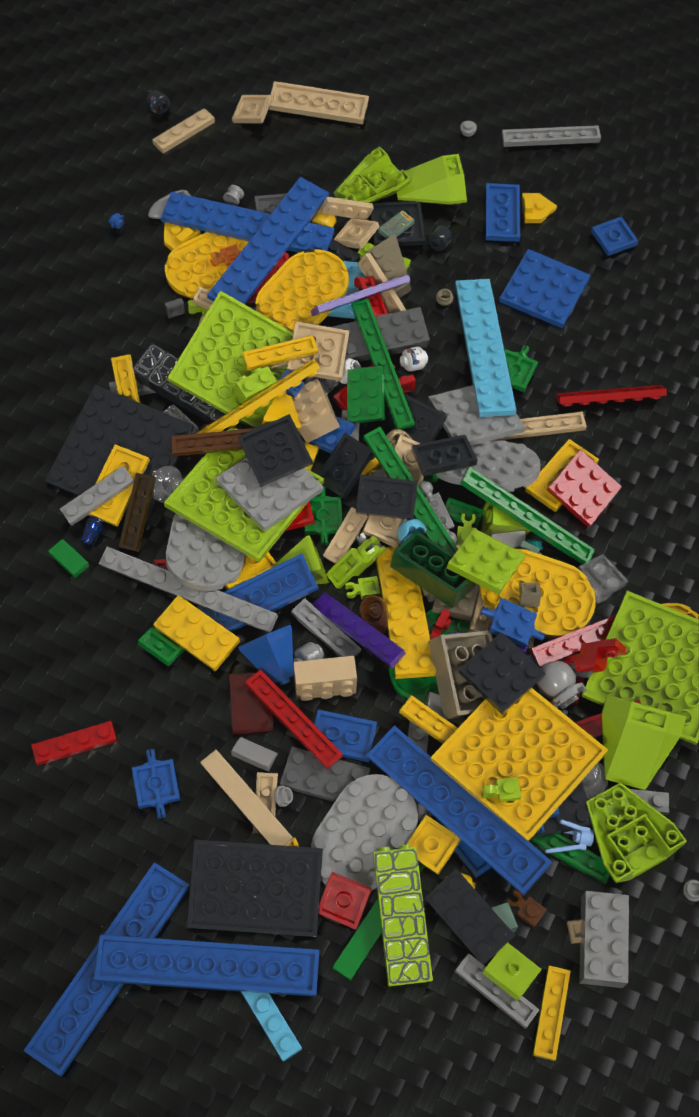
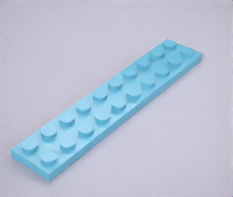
(485, 348)

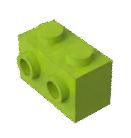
(253, 384)

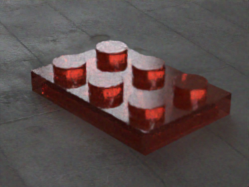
(247, 710)

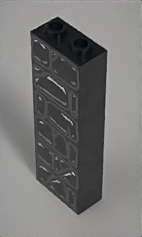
(153, 371)

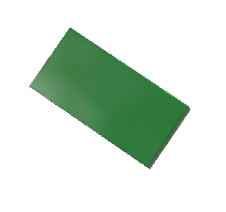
(68, 558)

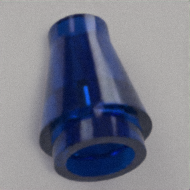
(92, 529)

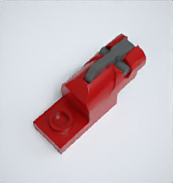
(594, 657)

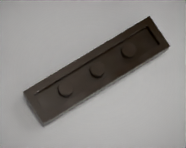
(137, 512)

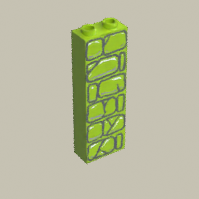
(402, 916)

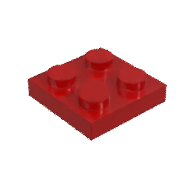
(344, 900)

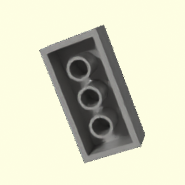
(604, 939)

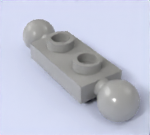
(438, 507)

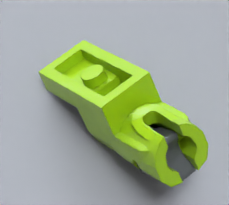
(355, 561)

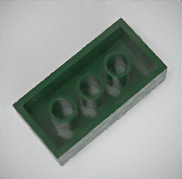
(426, 566)

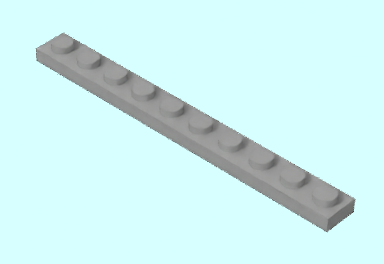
(166, 581)

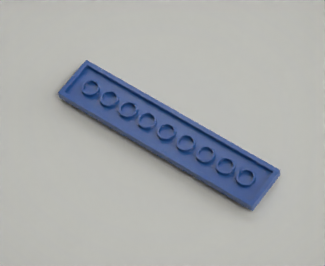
(235, 221)
(270, 242)
(459, 811)
(207, 965)
(87, 1000)

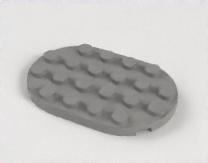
(501, 462)
(200, 558)
(364, 817)

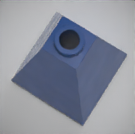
(272, 654)

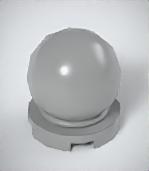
(560, 684)

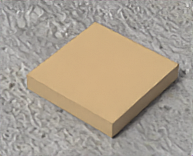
(252, 109)
(356, 233)

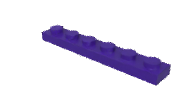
(359, 630)

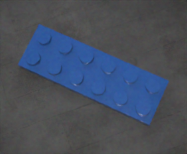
(270, 589)

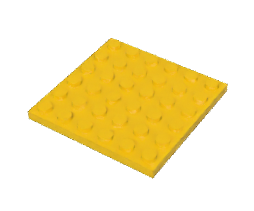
(527, 743)

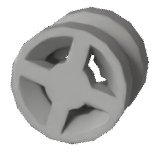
(233, 195)

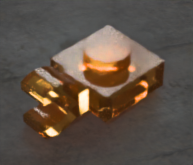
(226, 255)

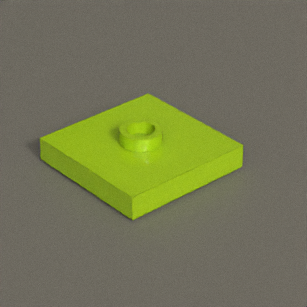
(511, 971)

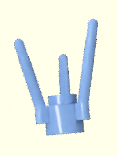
(582, 835)

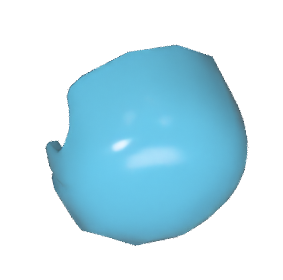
(408, 527)

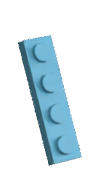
(273, 1024)

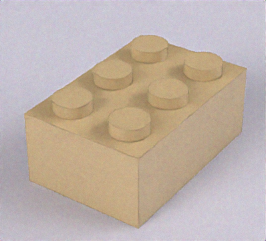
(314, 411)
(325, 678)

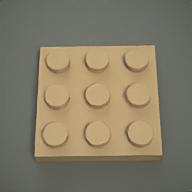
(331, 349)

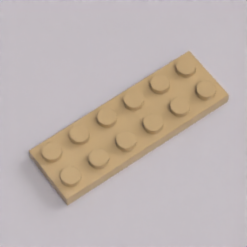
(318, 102)
(385, 527)

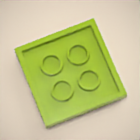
(486, 561)

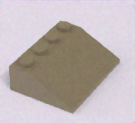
(448, 655)

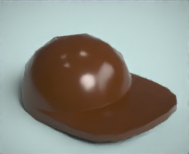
(374, 612)

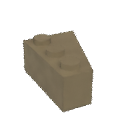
(390, 261)

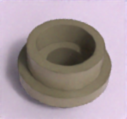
(444, 297)

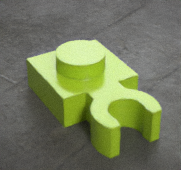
(464, 532)
(365, 587)

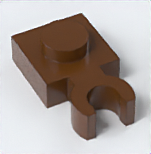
(529, 910)

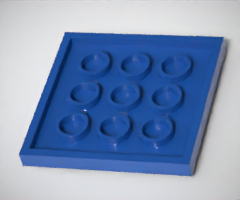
(545, 288)

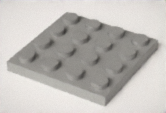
(464, 418)
(270, 502)

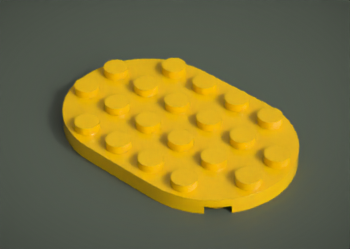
(190, 263)
(302, 285)
(565, 594)

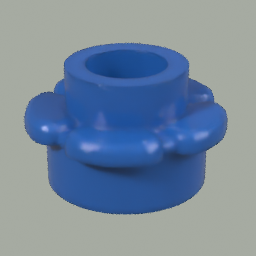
(116, 220)

